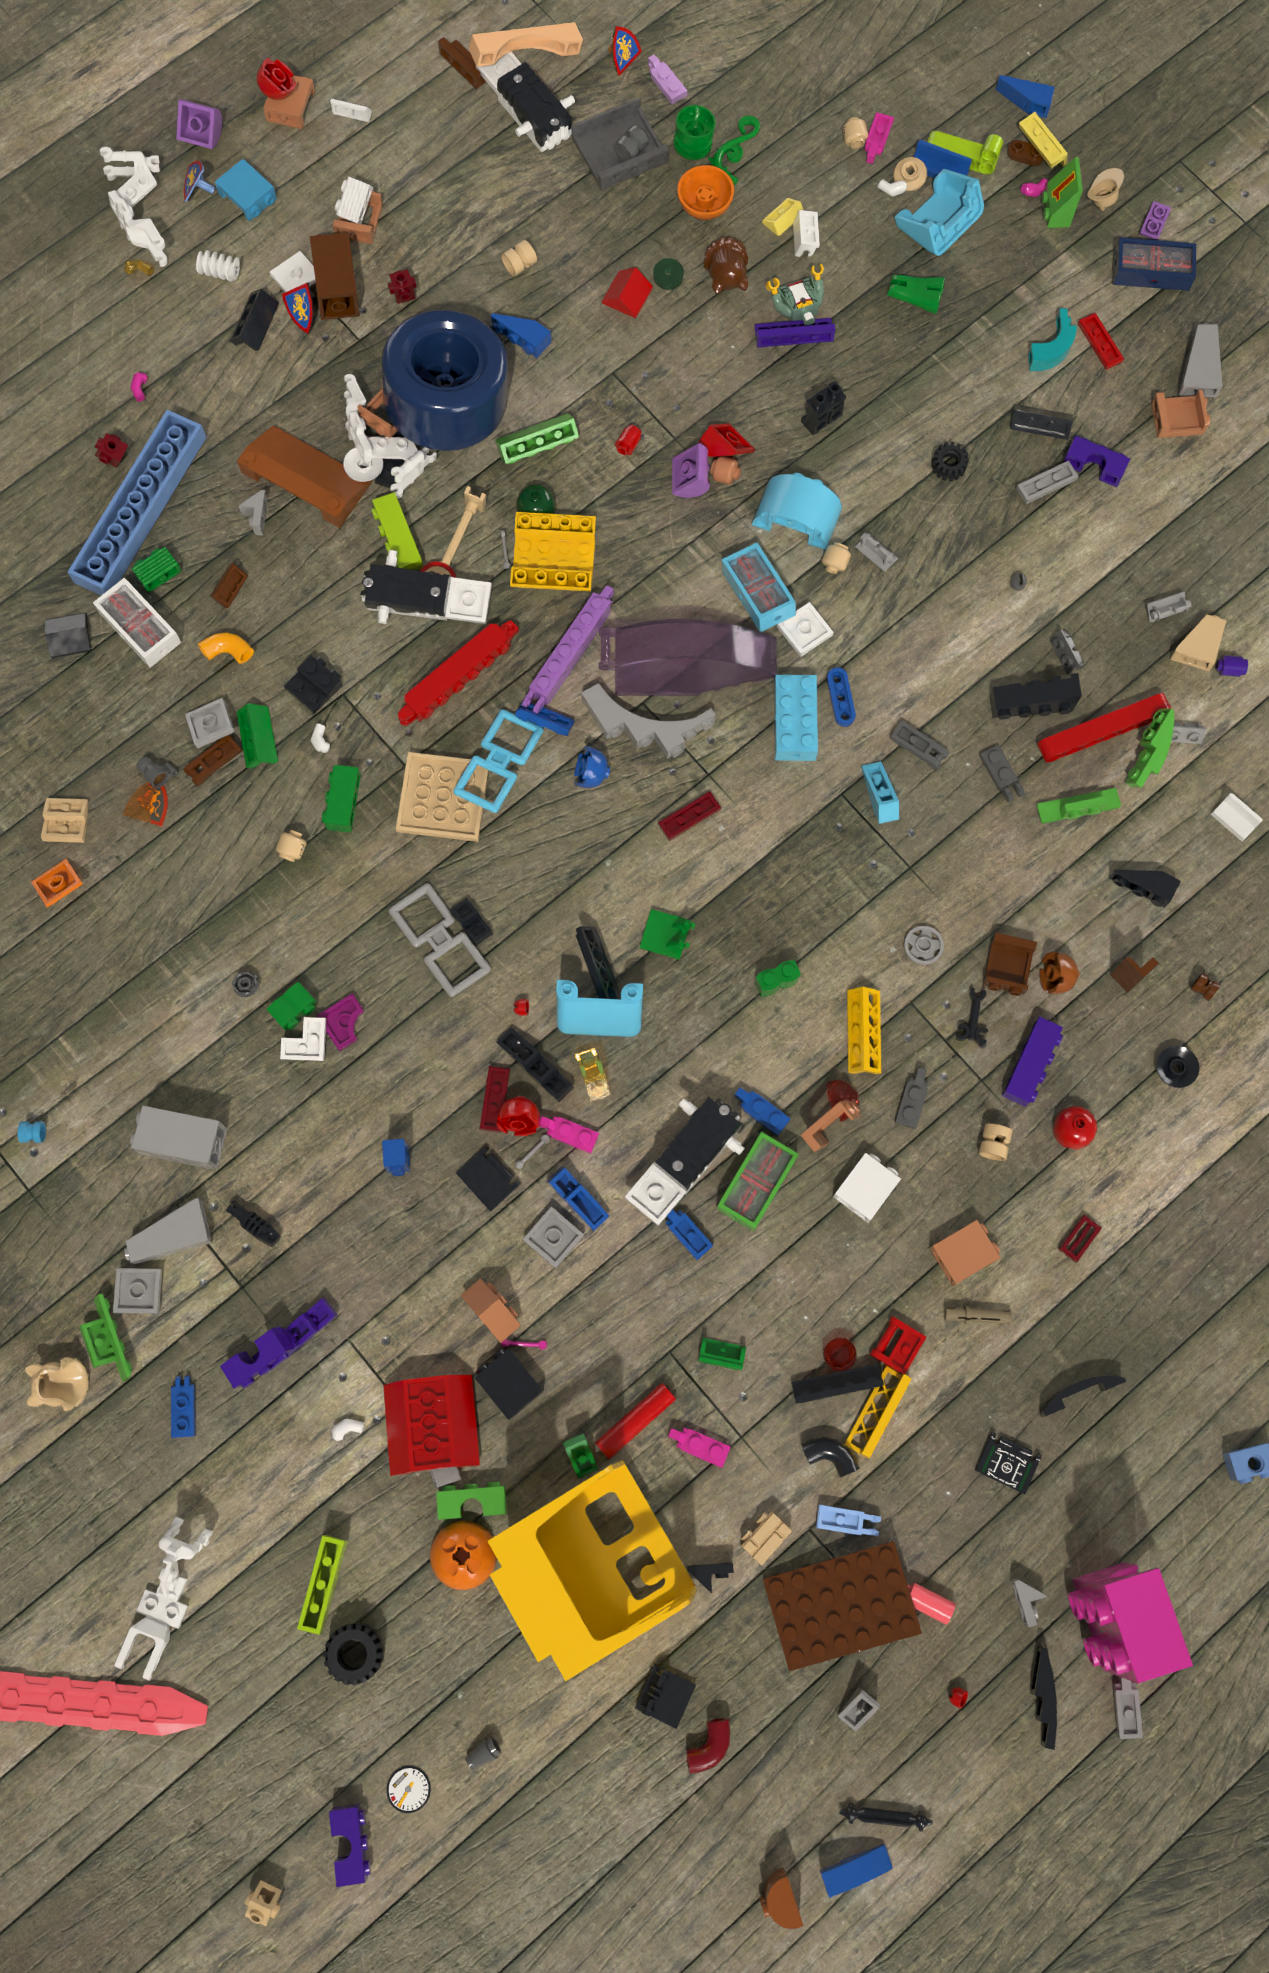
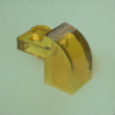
(593, 1074)

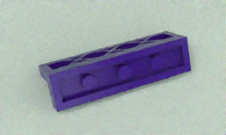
(794, 333)

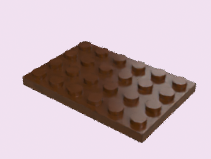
(842, 1606)

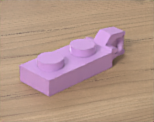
(666, 80)

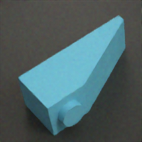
(881, 792)

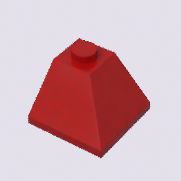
(725, 441)

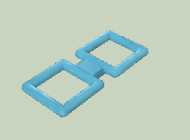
(498, 761)

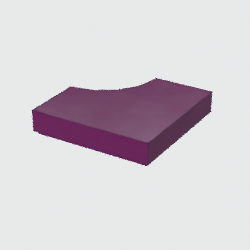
(342, 1020)

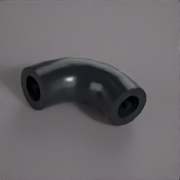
(833, 1451)

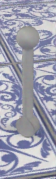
(506, 564)
(544, 1140)

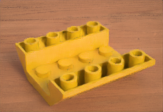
(553, 551)

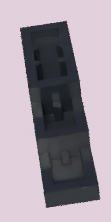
(535, 1065)
(1044, 1687)

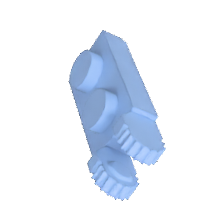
(844, 1520)

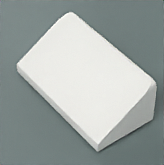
(351, 110)

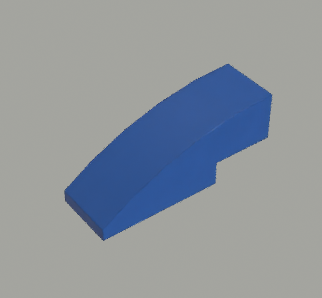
(577, 1198)
(855, 1870)

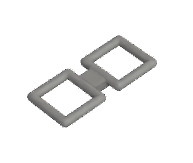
(439, 940)

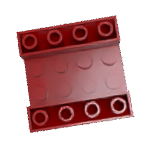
(431, 1424)

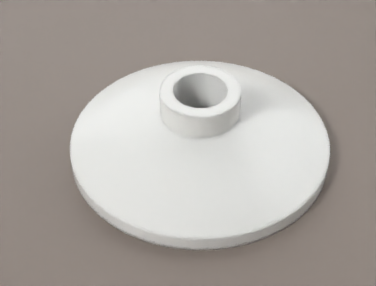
(353, 466)

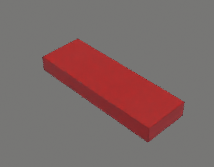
(1100, 341)

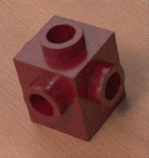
(402, 286)
(110, 449)

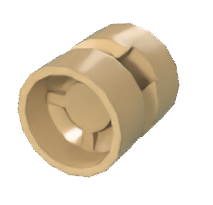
(518, 258)
(996, 1149)

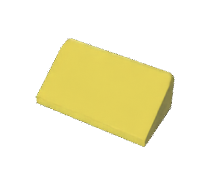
(783, 216)

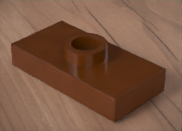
(229, 585)

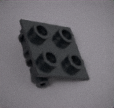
(665, 1696)

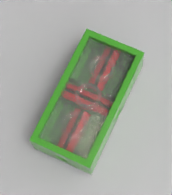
(757, 1181)

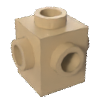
(263, 1903)

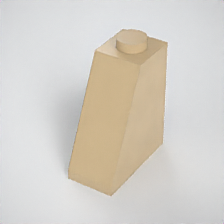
(1201, 644)

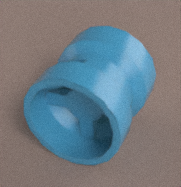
(31, 1131)

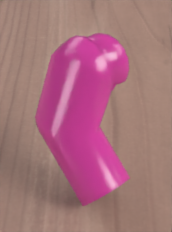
(1032, 189)
(137, 380)

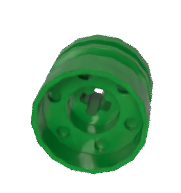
(694, 132)

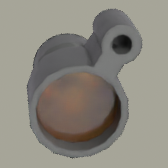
(156, 774)

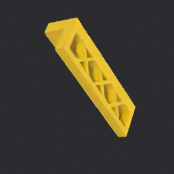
(860, 1030)
(885, 1416)

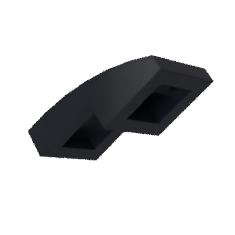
(471, 921)

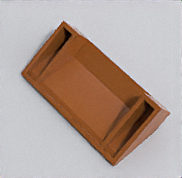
(303, 473)

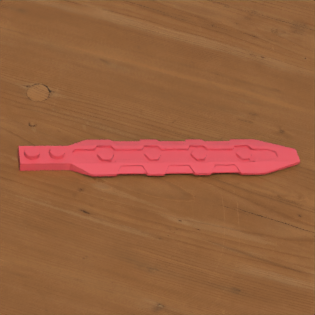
(98, 1704)

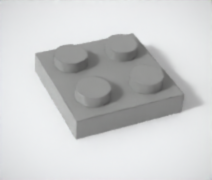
(209, 723)
(553, 1237)
(137, 1291)

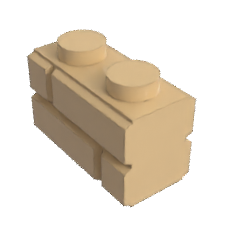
(765, 1538)

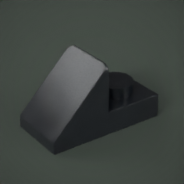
(703, 1572)

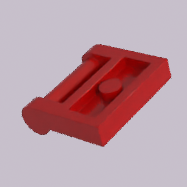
(903, 1351)

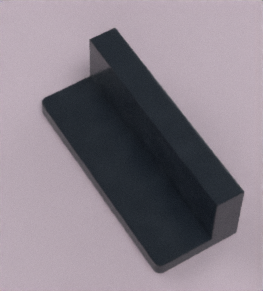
(255, 320)
(1041, 422)

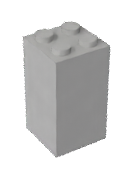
(178, 1137)

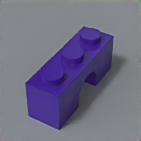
(1111, 463)
(272, 1348)
(348, 1822)

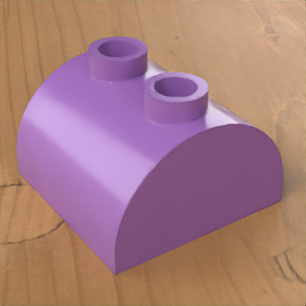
(198, 124)
(691, 472)

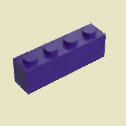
(1032, 1062)

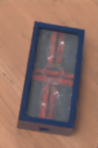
(1154, 264)

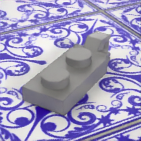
(1127, 1709)

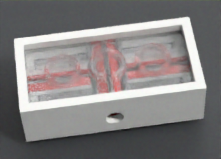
(137, 622)

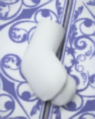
(894, 188)
(317, 739)
(346, 1425)

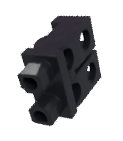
(822, 408)

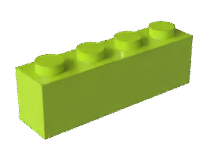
(396, 530)
(322, 1584)

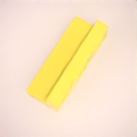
(1043, 140)

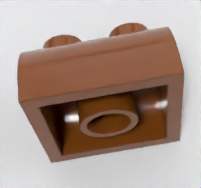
(780, 1901)

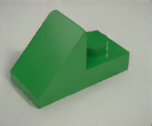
(580, 1455)

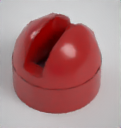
(522, 1007)
(959, 1697)

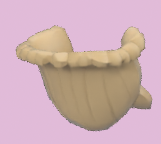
(58, 1383)

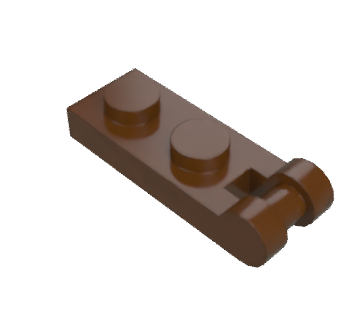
(212, 759)

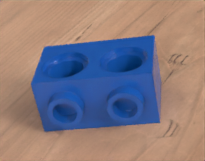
(396, 1156)

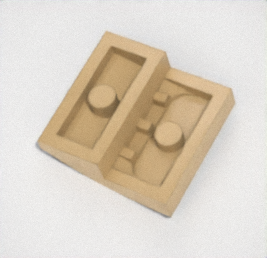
(65, 820)

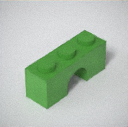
(451, 1500)

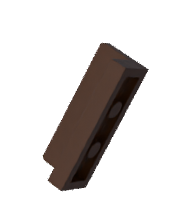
(461, 61)
(1129, 974)

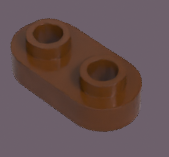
(1024, 153)

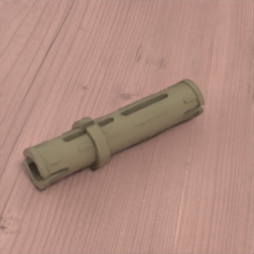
(977, 1315)

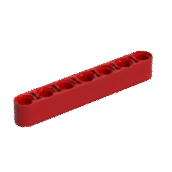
(1101, 728)

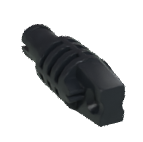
(254, 1224)

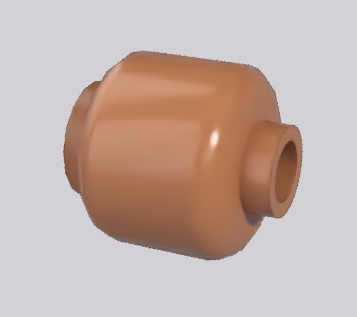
(725, 470)

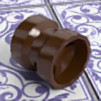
(1205, 986)

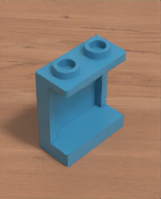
(246, 189)

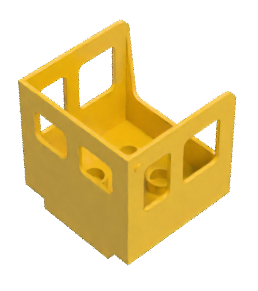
(567, 1582)

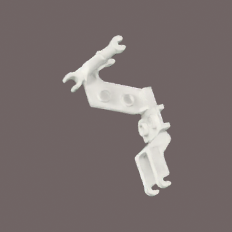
(140, 231)
(383, 446)
(163, 1606)

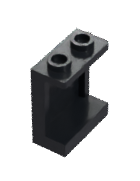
(508, 1383)

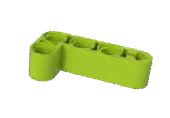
(983, 156)

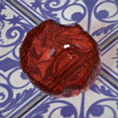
(839, 1354)

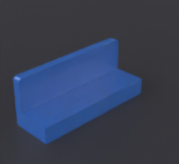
(938, 158)

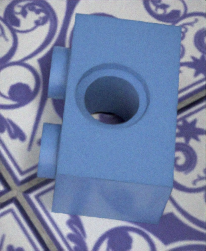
(1238, 1463)

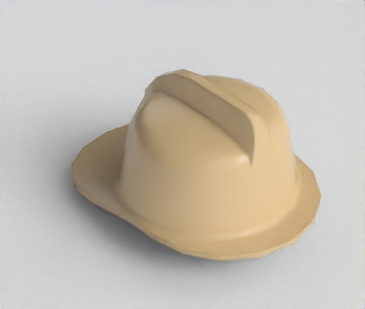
(1106, 188)

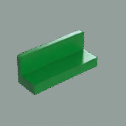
(256, 735)

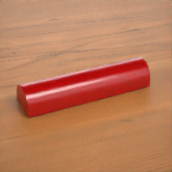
(635, 1421)

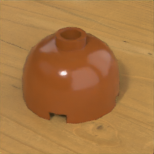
(1059, 973)

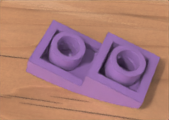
(1155, 221)

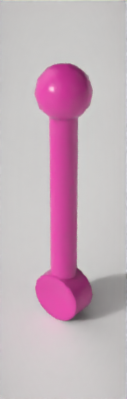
(542, 1344)

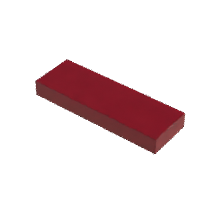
(689, 816)
(494, 1097)

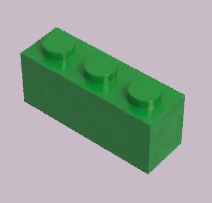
(341, 798)

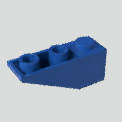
(1026, 95)
(523, 332)

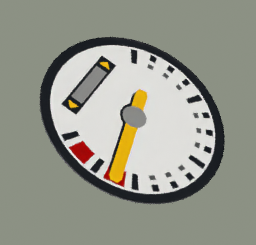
(408, 1789)

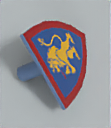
(195, 178)

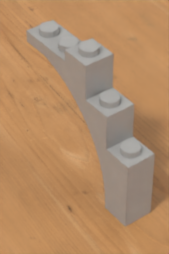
(642, 731)

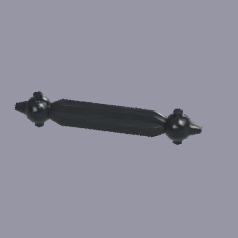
(886, 1817)

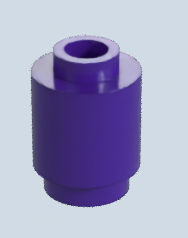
(1232, 666)

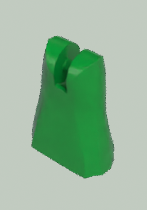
(918, 291)

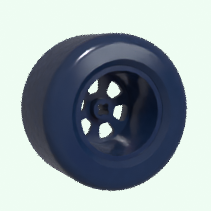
(449, 410)

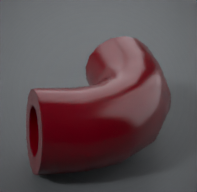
(713, 1750)

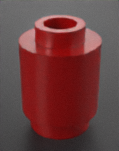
(628, 440)

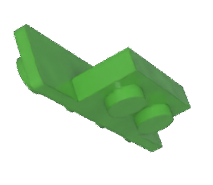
(1078, 806)
(103, 1342)

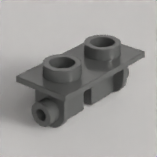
(1064, 648)

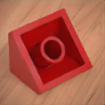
(628, 292)

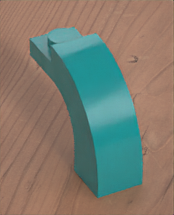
(1048, 355)

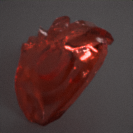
(840, 1091)

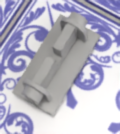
(876, 552)
(1167, 606)
(1188, 733)

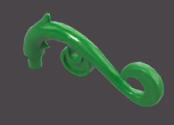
(733, 145)

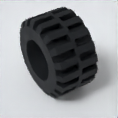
(334, 1658)

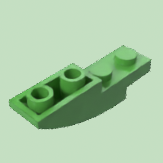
(1157, 743)

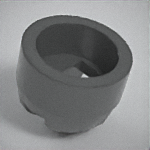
(1015, 581)

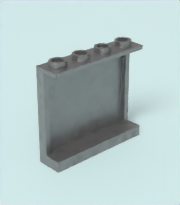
(596, 141)

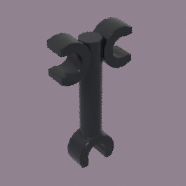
(971, 1032)

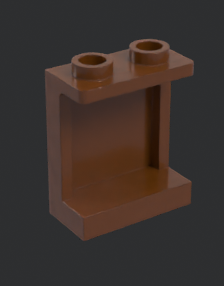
(1009, 964)

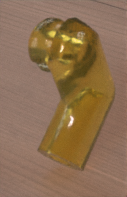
(131, 265)

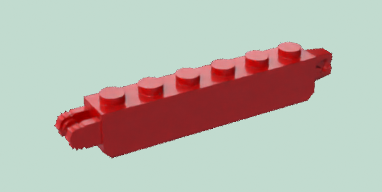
(456, 672)

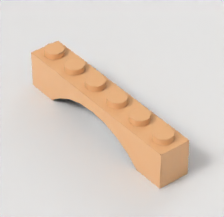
(559, 38)

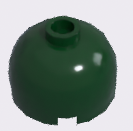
(536, 499)

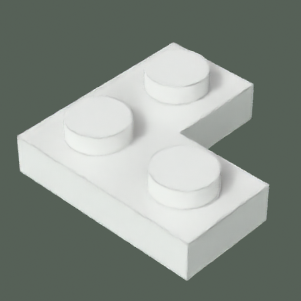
(311, 1046)

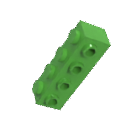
(537, 438)

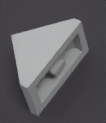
(858, 1709)

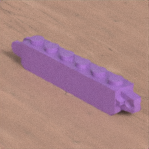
(570, 649)

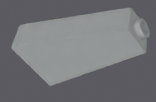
(1203, 363)
(175, 1233)

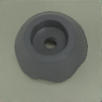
(242, 978)

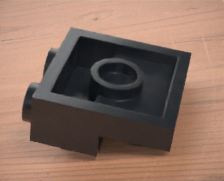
(313, 683)

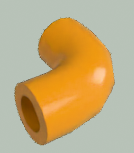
(226, 643)

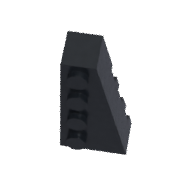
(1036, 698)

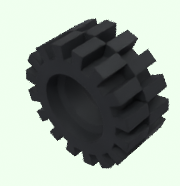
(954, 452)

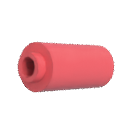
(931, 1603)

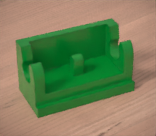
(722, 1354)

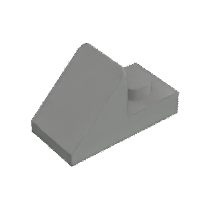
(256, 508)
(1024, 1595)

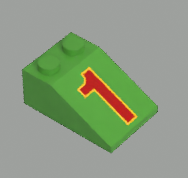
(1062, 196)

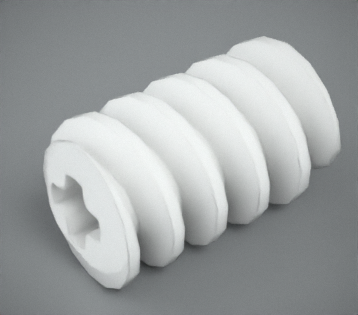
(217, 267)

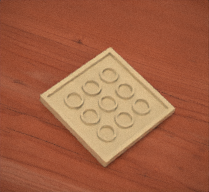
(429, 802)

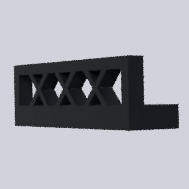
(597, 963)
(837, 1384)

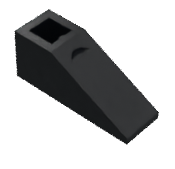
(1153, 885)

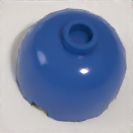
(591, 768)

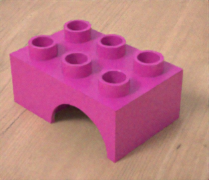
(1129, 1623)

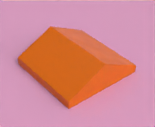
(57, 883)

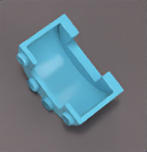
(799, 505)

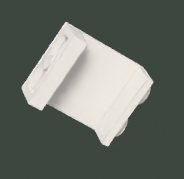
(867, 1187)

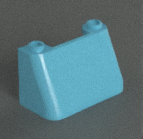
(945, 214)
(598, 1015)

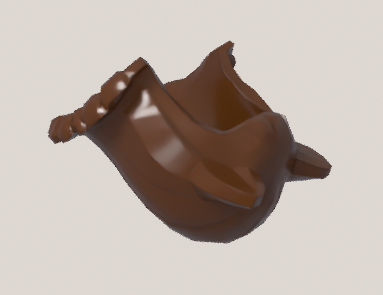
(727, 264)

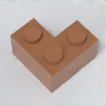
(491, 1309)

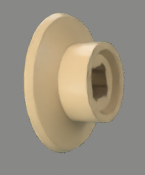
(914, 180)

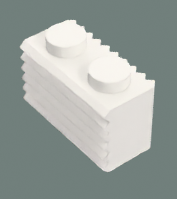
(353, 200)

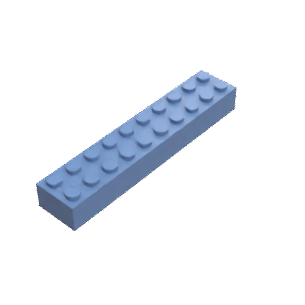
(137, 503)

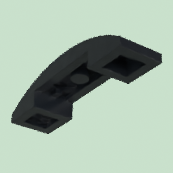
(1056, 1403)

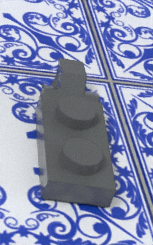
(912, 1100)

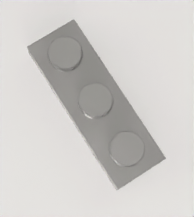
(1047, 482)

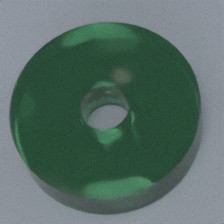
(665, 281)

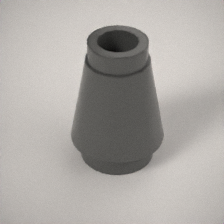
(485, 1752)

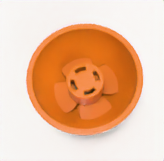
(705, 192)
(473, 1543)

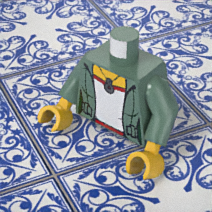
(800, 298)

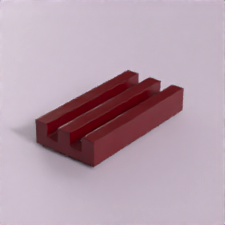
(1069, 1253)

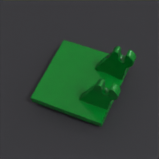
(666, 934)

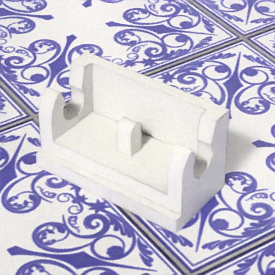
(806, 232)

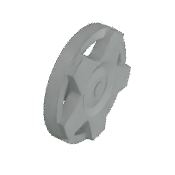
(923, 945)

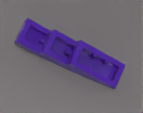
(307, 1326)

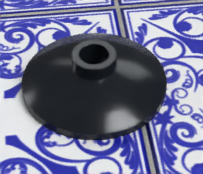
(1186, 1062)

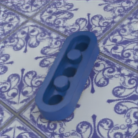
(841, 689)

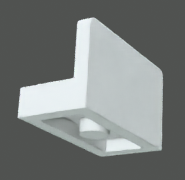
(1236, 817)

